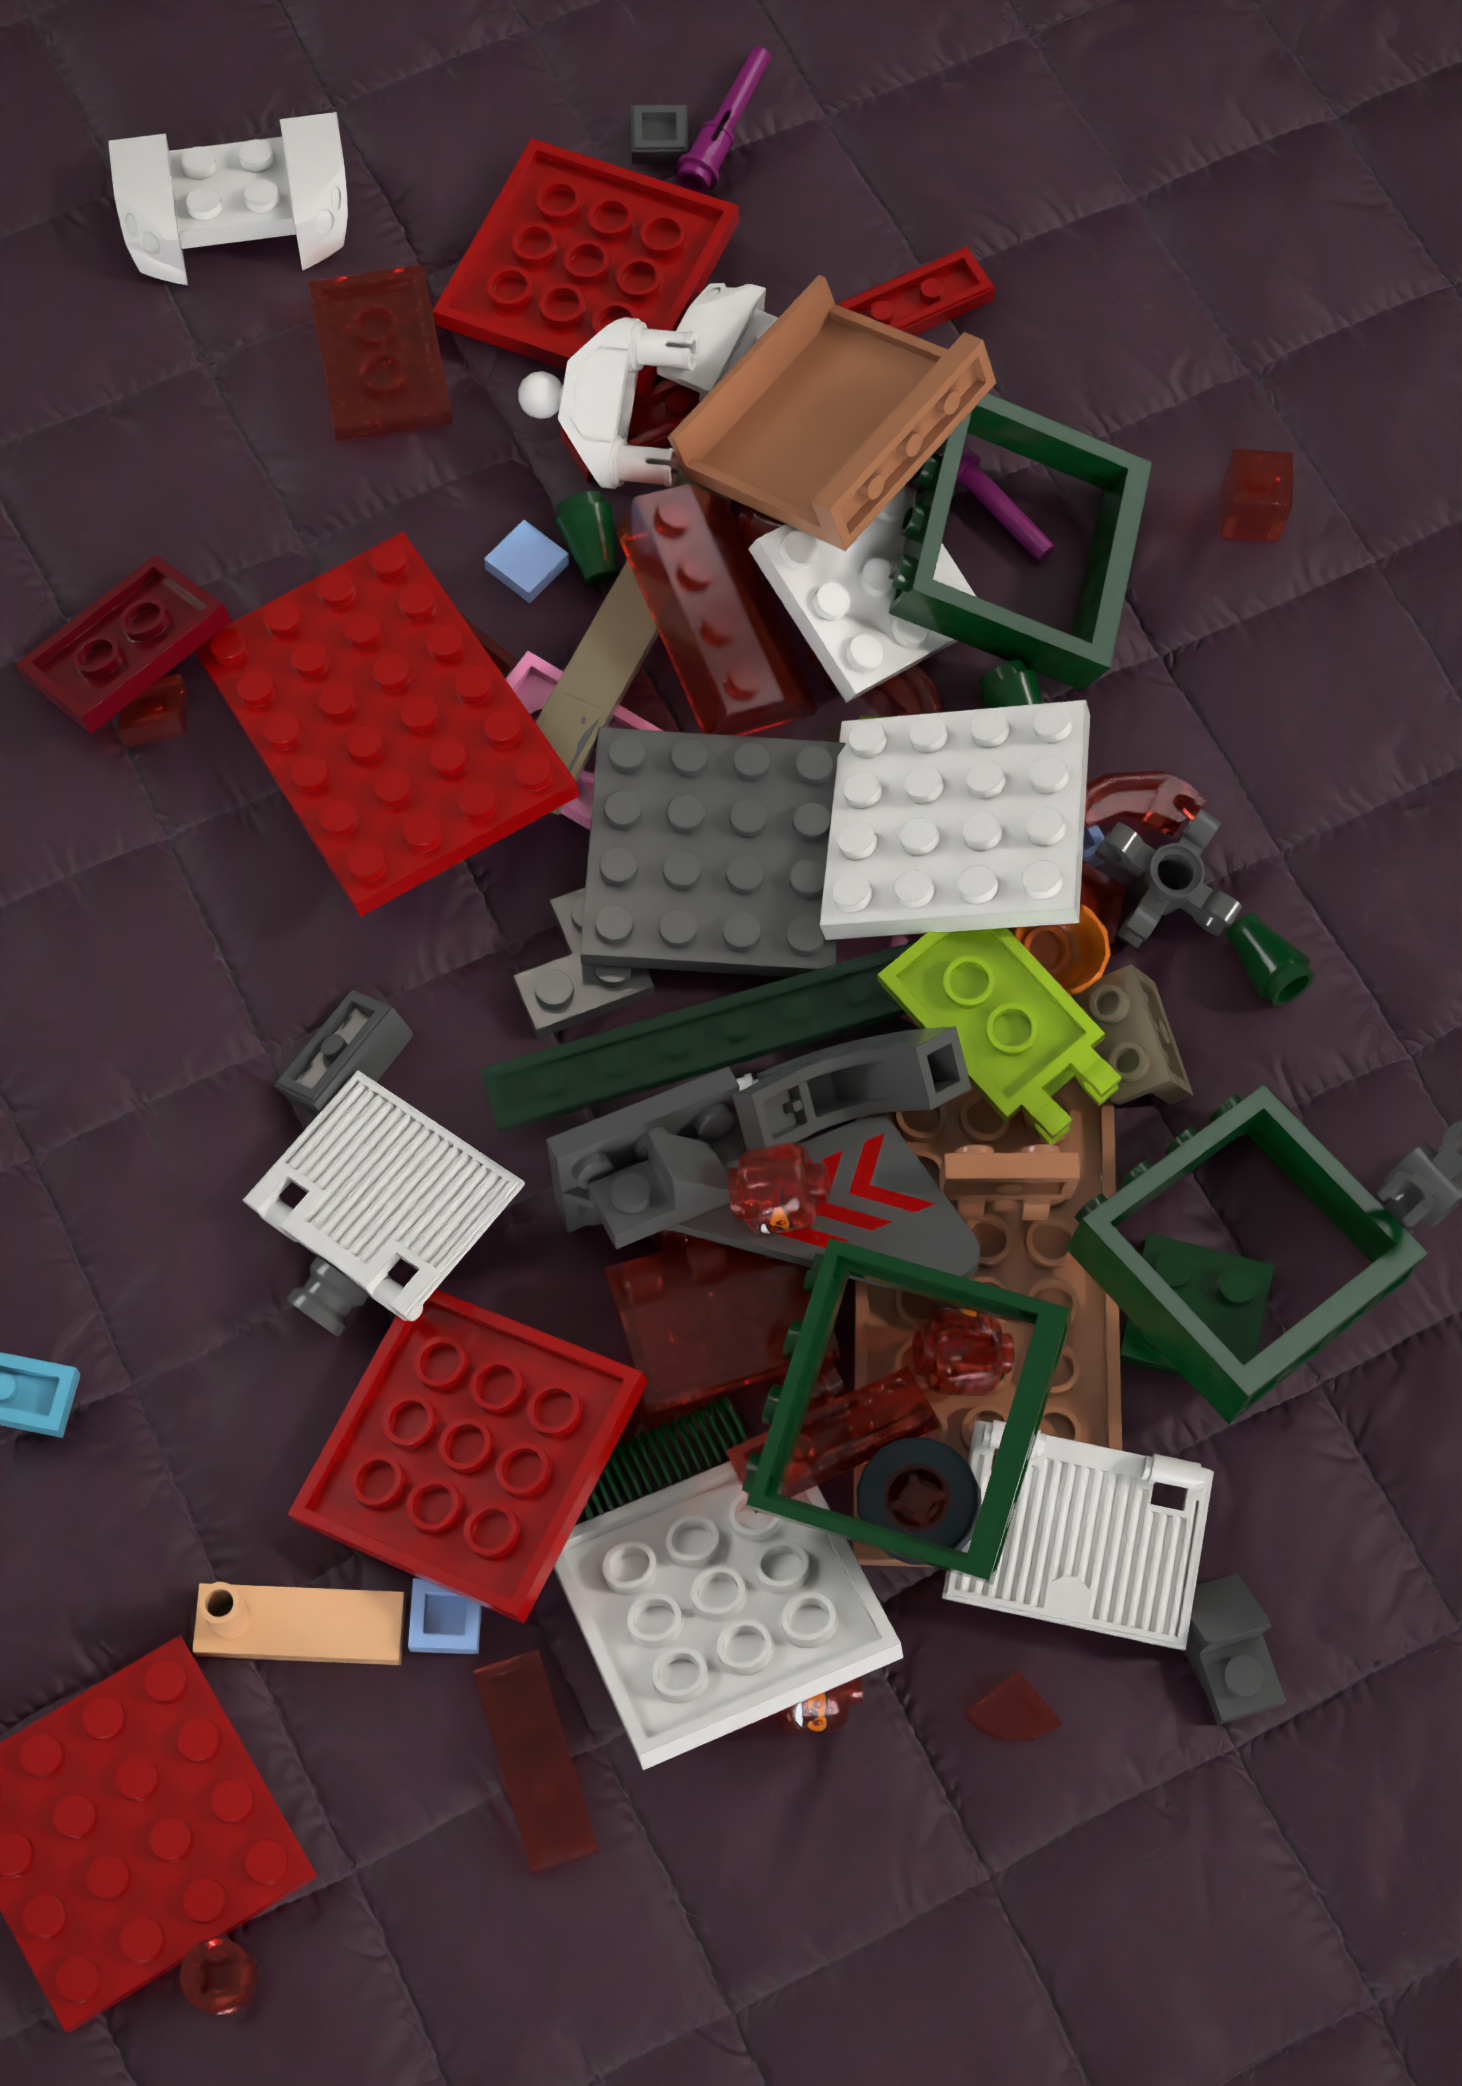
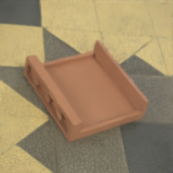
(829, 416)

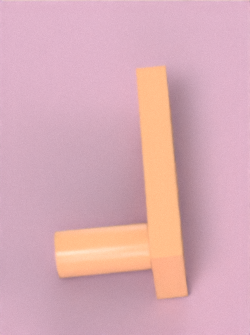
(299, 1624)

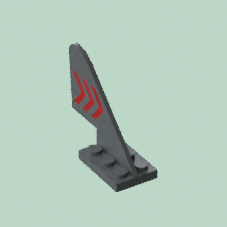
(876, 1181)

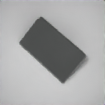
(355, 1037)

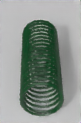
(723, 1409)

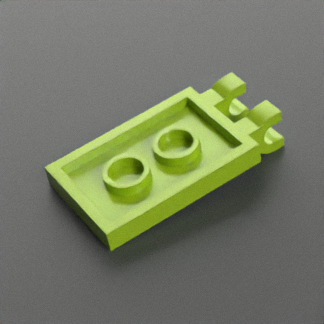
(1012, 1022)

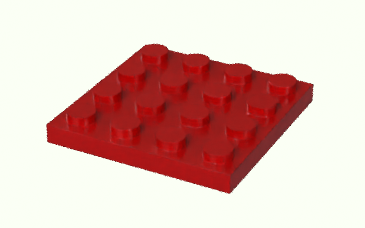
(577, 250)
(470, 1452)
(135, 1834)

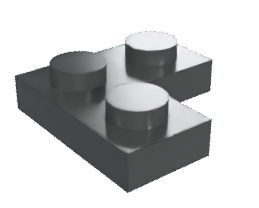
(571, 992)

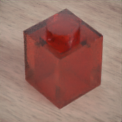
(1256, 495)

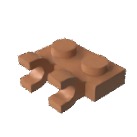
(1032, 1176)

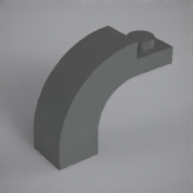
(852, 1081)

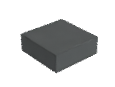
(658, 133)

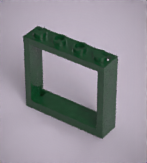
(991, 628)
(1170, 1321)
(806, 1349)

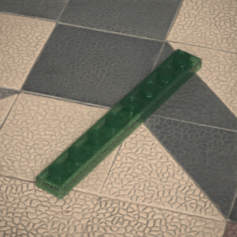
(690, 1041)

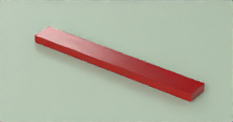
(907, 303)

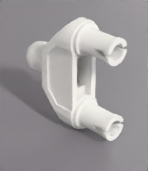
(600, 396)

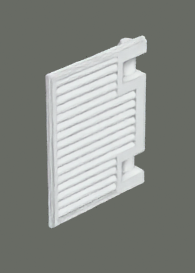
(384, 1190)
(1091, 1543)

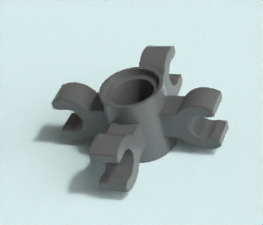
(1127, 851)
(1426, 1182)

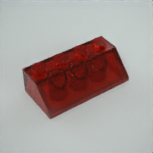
(713, 612)

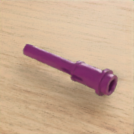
(700, 166)
(1002, 506)

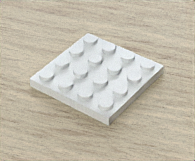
(958, 821)
(717, 1612)

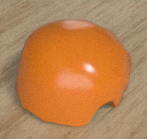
(1069, 952)

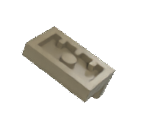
(1136, 1036)

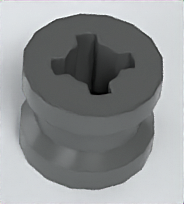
(327, 1296)

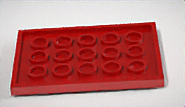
(385, 723)

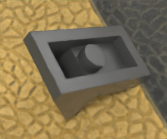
(669, 1188)
(1231, 1650)

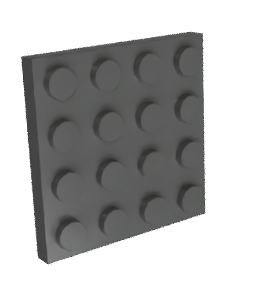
(709, 853)

